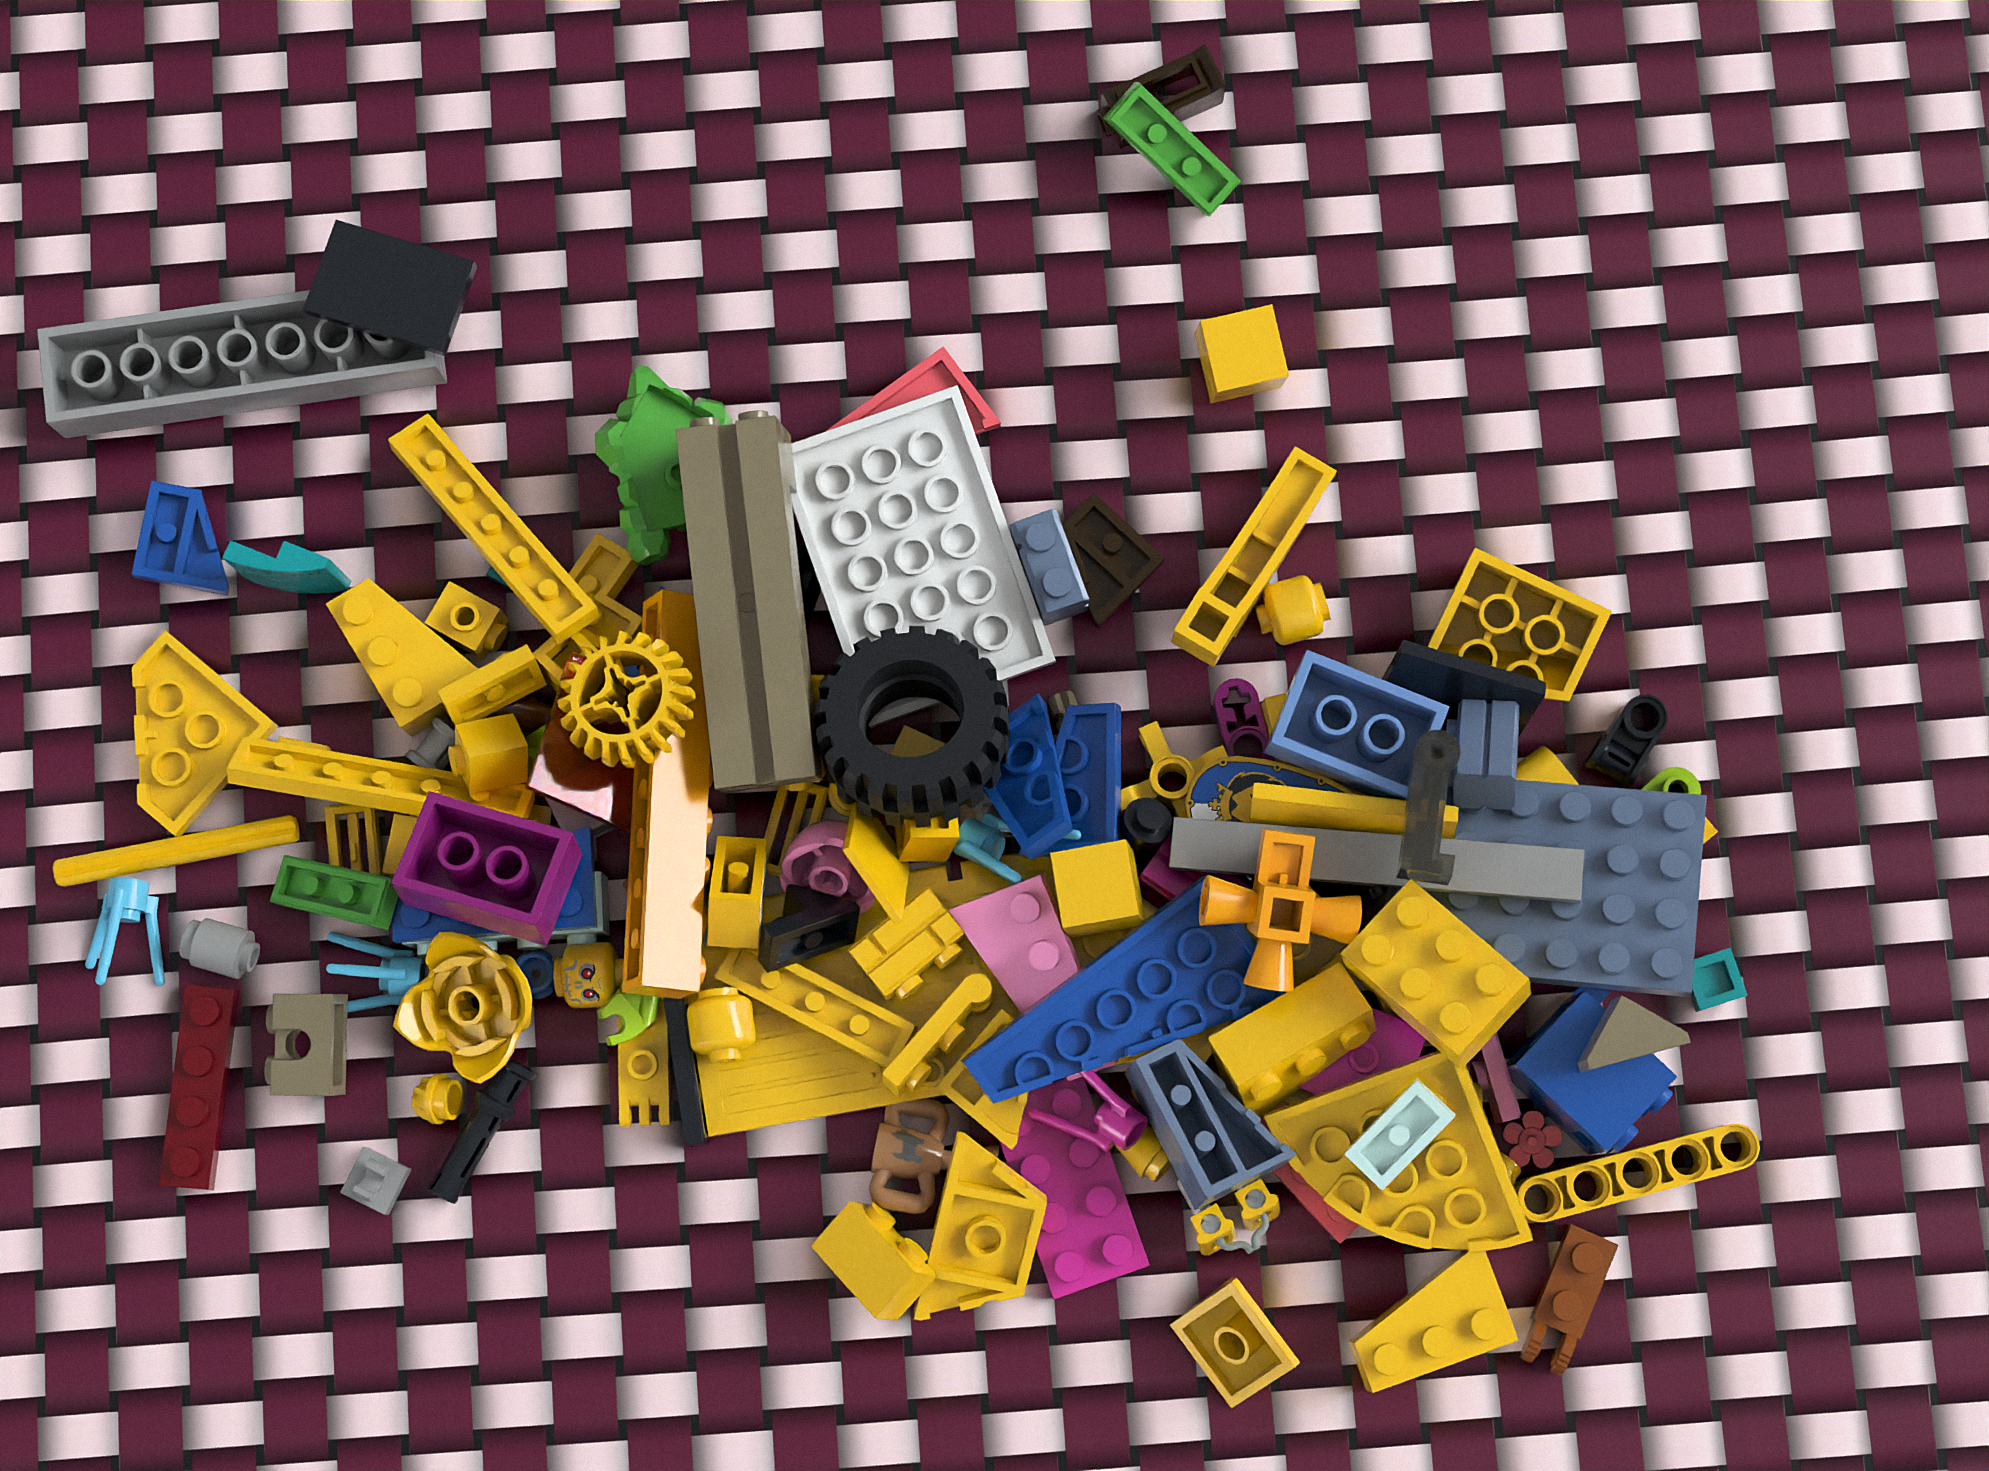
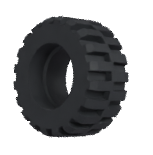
(903, 668)

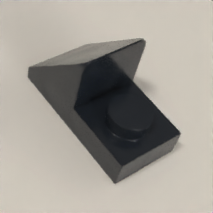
(809, 927)

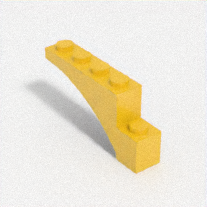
(1253, 558)

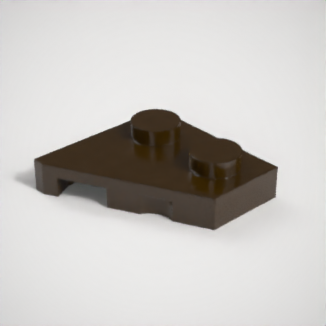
(1109, 557)

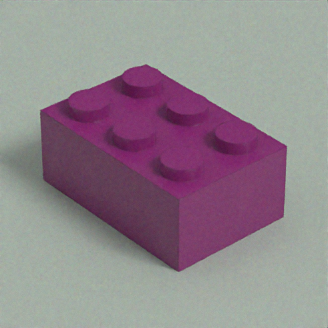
(487, 868)

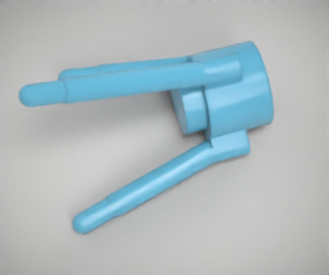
(984, 846)
(124, 903)
(393, 975)

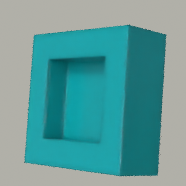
(1716, 980)

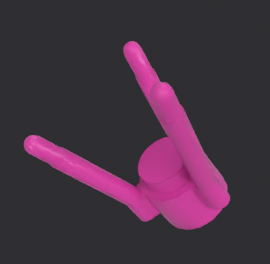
(1116, 1119)

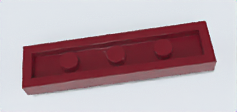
(199, 1087)

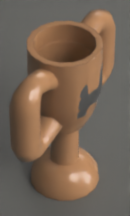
(911, 1155)

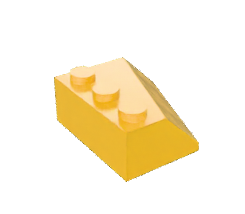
(1520, 624)

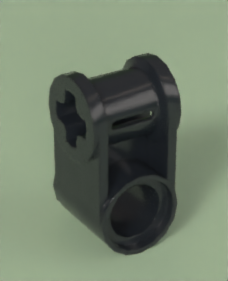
(1624, 749)

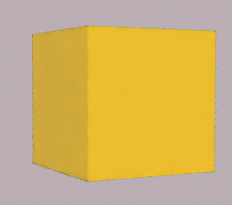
(1241, 353)
(1097, 888)

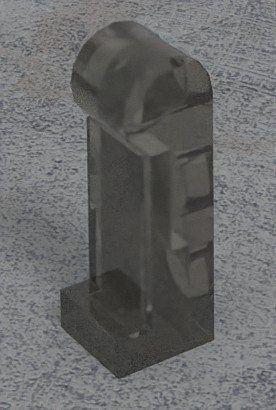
(1430, 770)

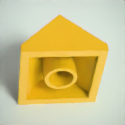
(1234, 1342)

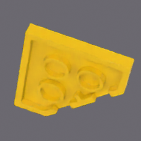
(186, 732)

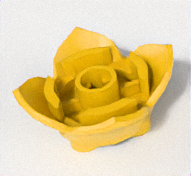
(440, 1011)

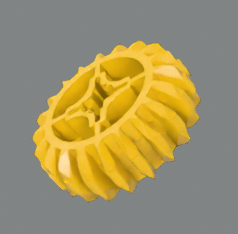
(587, 709)

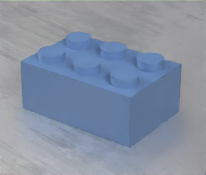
(1352, 726)

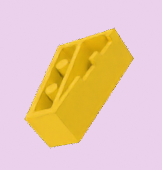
(398, 654)
(1292, 1039)
(1435, 1325)

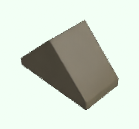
(1629, 1033)

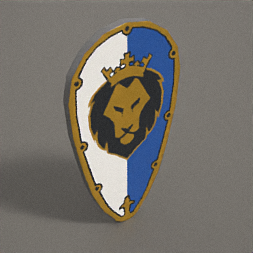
(1226, 786)

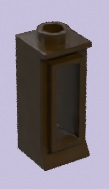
(1183, 105)

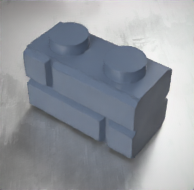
(1049, 567)
(1488, 754)

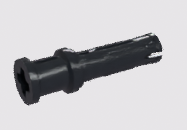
(492, 1107)

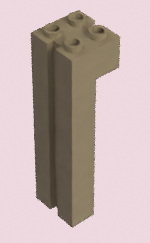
(749, 601)

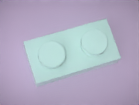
(1399, 1133)

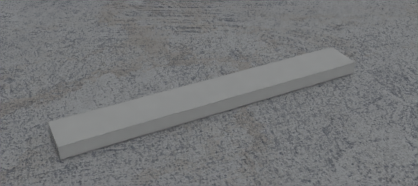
(1374, 858)

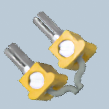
(1217, 1233)

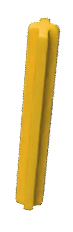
(176, 850)

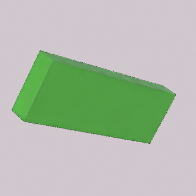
(1172, 149)
(335, 892)

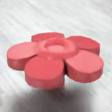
(1532, 1140)

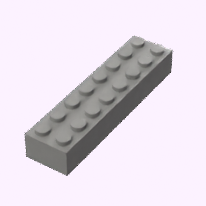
(215, 364)

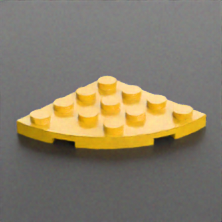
(1445, 1198)

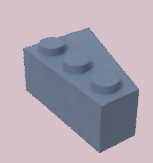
(1202, 1125)

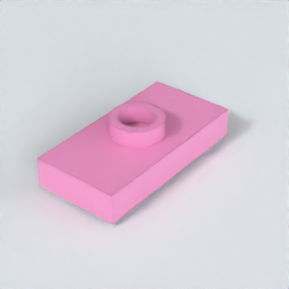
(1493, 1076)

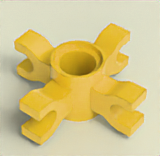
(1165, 762)

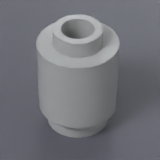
(219, 947)

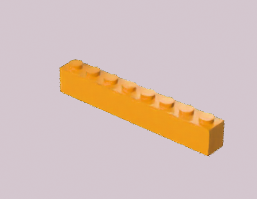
(670, 829)

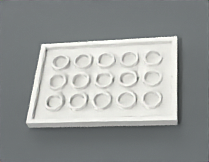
(915, 537)

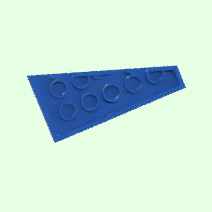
(1136, 995)

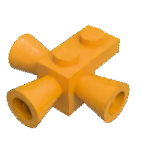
(1279, 908)

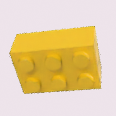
(1436, 973)

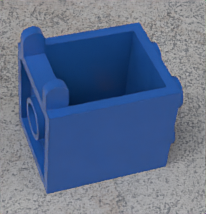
(1593, 1105)

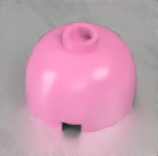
(818, 863)

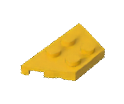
(981, 1232)

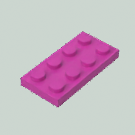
(1087, 1219)

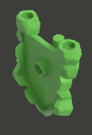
(645, 458)

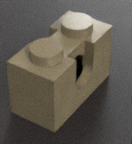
(324, 1067)

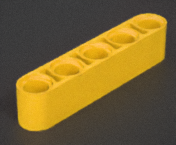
(1657, 1166)

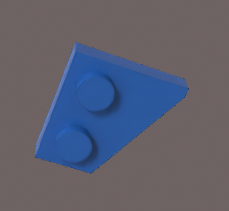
(179, 541)

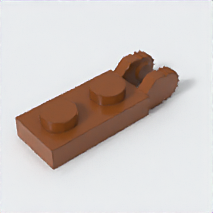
(1569, 1294)

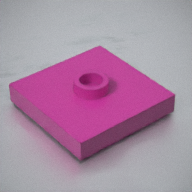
(1387, 1047)

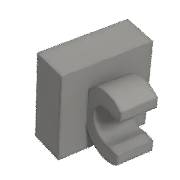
(376, 1180)

